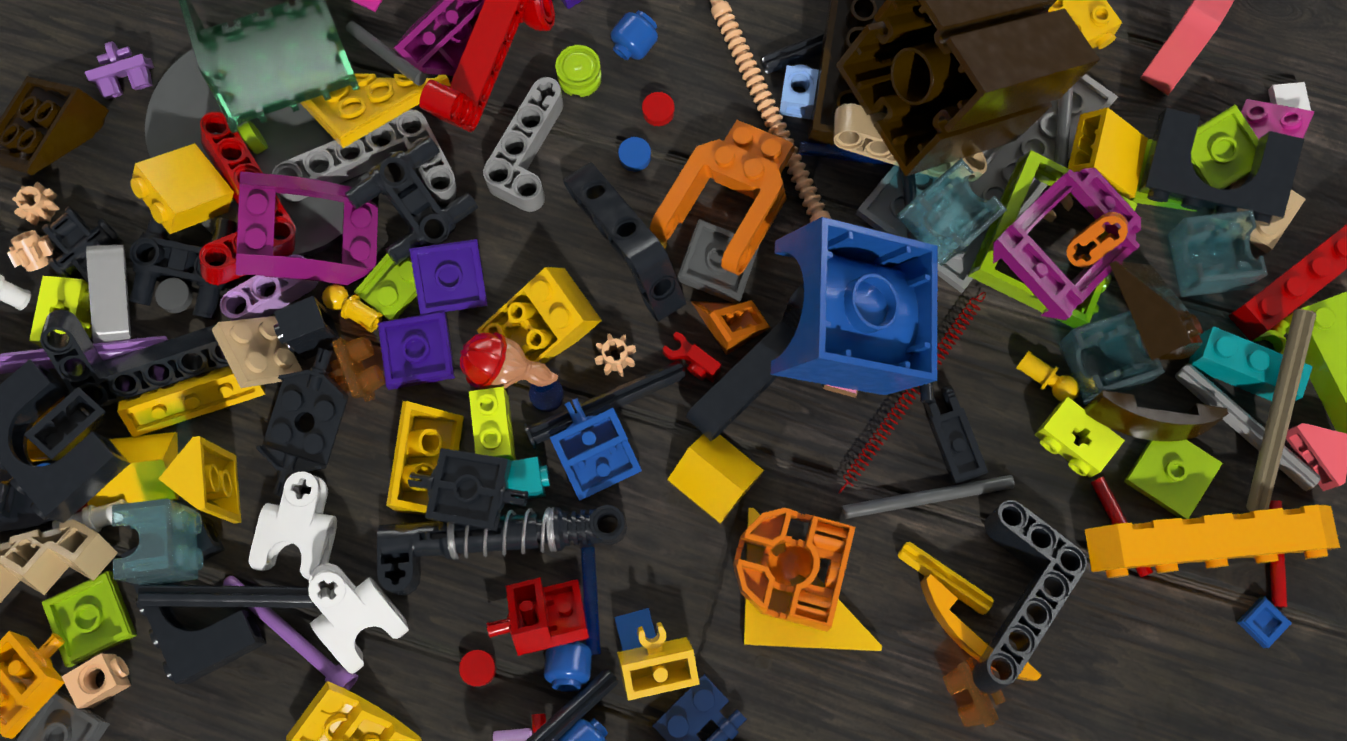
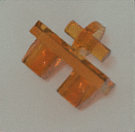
(349, 369)
(981, 708)

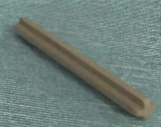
(1281, 409)

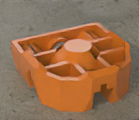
(823, 540)

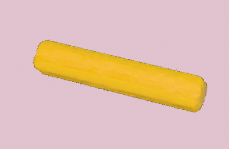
(952, 581)

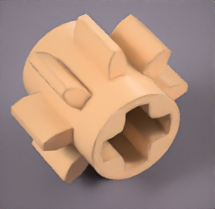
(35, 203)
(30, 250)
(608, 360)

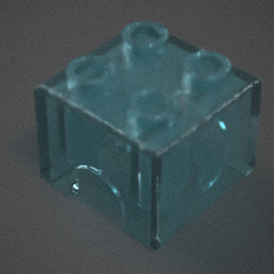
(950, 213)
(1215, 253)
(1108, 357)
(166, 542)

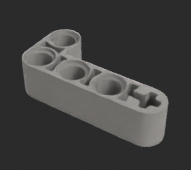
(530, 140)

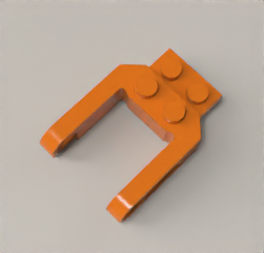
(745, 162)

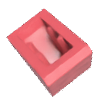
(1322, 451)

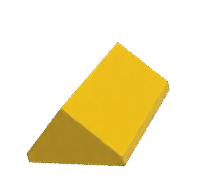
(417, 450)
(206, 479)
(139, 480)

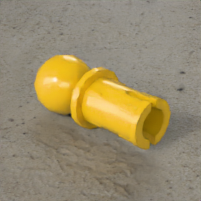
(337, 298)
(1062, 386)

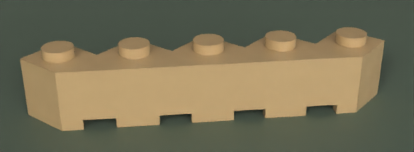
(44, 556)

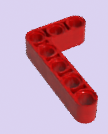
(479, 66)
(220, 148)

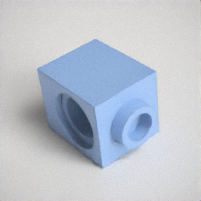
(795, 103)

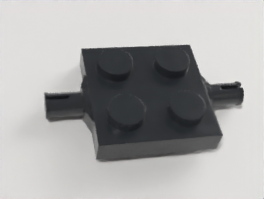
(468, 489)

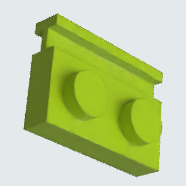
(389, 287)

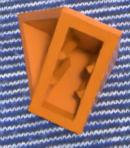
(731, 322)

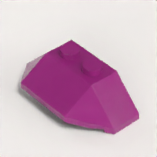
(440, 36)

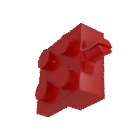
(542, 615)

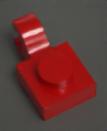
(699, 362)

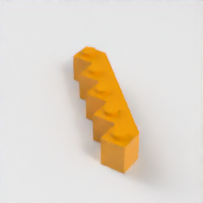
(1212, 539)

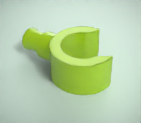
(1276, 336)

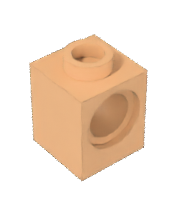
(82, 680)

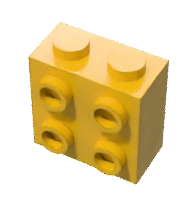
(1093, 18)
(1111, 147)
(181, 188)

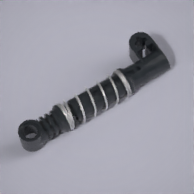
(513, 533)

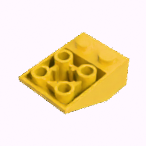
(545, 316)

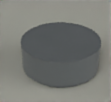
(173, 295)

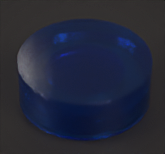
(547, 397)

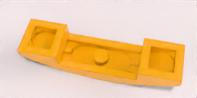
(940, 602)

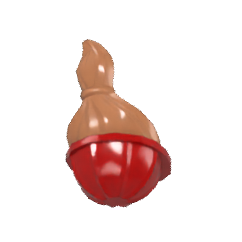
(496, 361)

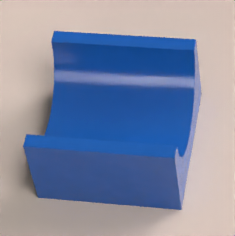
(864, 309)

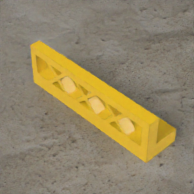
(184, 401)

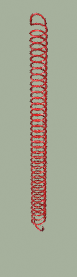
(939, 355)

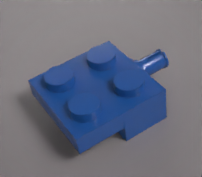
(594, 451)

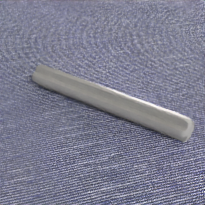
(1245, 424)

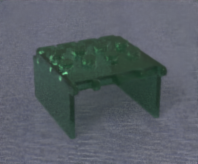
(270, 59)

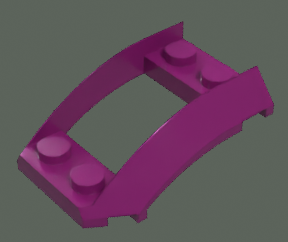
(256, 231)
(1038, 270)

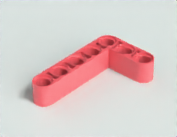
(1185, 43)

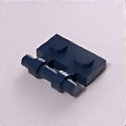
(694, 711)

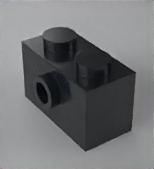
(306, 327)

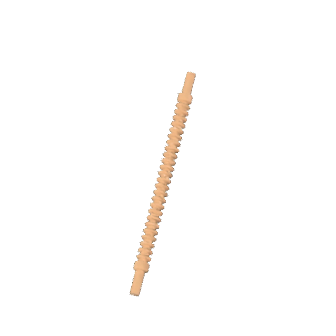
(722, 12)

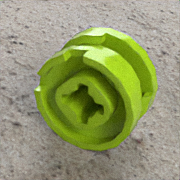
(578, 70)

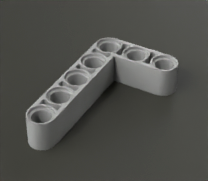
(370, 155)

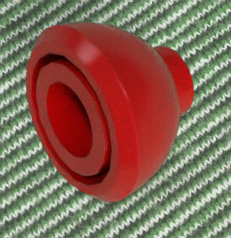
(539, 15)

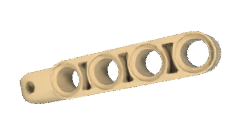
(857, 134)

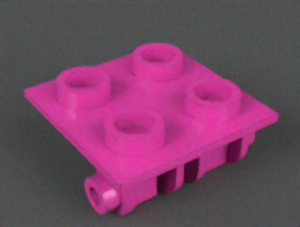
(1276, 118)

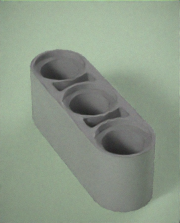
(108, 293)

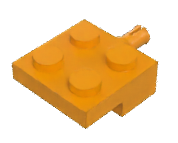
(25, 679)

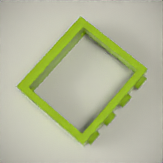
(983, 270)

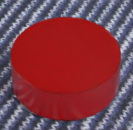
(658, 109)
(477, 668)

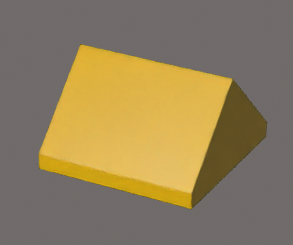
(714, 475)

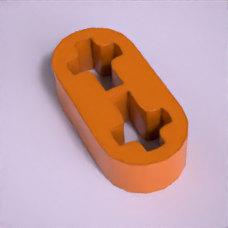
(1092, 233)

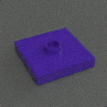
(448, 277)
(416, 350)

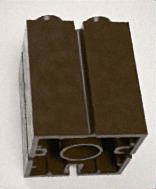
(962, 73)

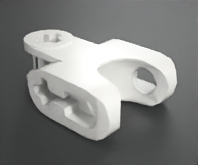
(297, 522)
(348, 611)

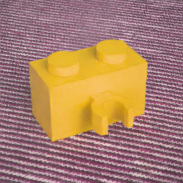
(657, 665)

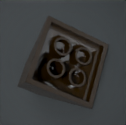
(46, 123)
(1158, 313)

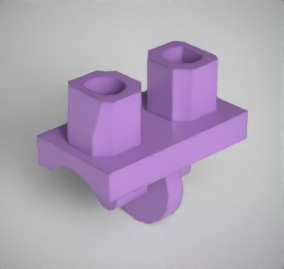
(107, 76)

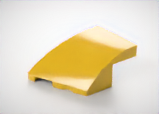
(344, 716)

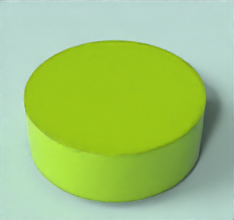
(252, 137)

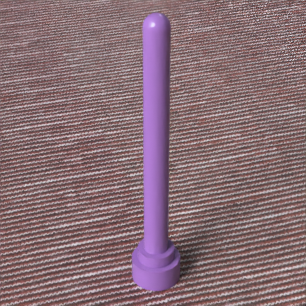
(333, 673)

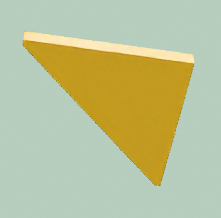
(359, 112)
(763, 630)

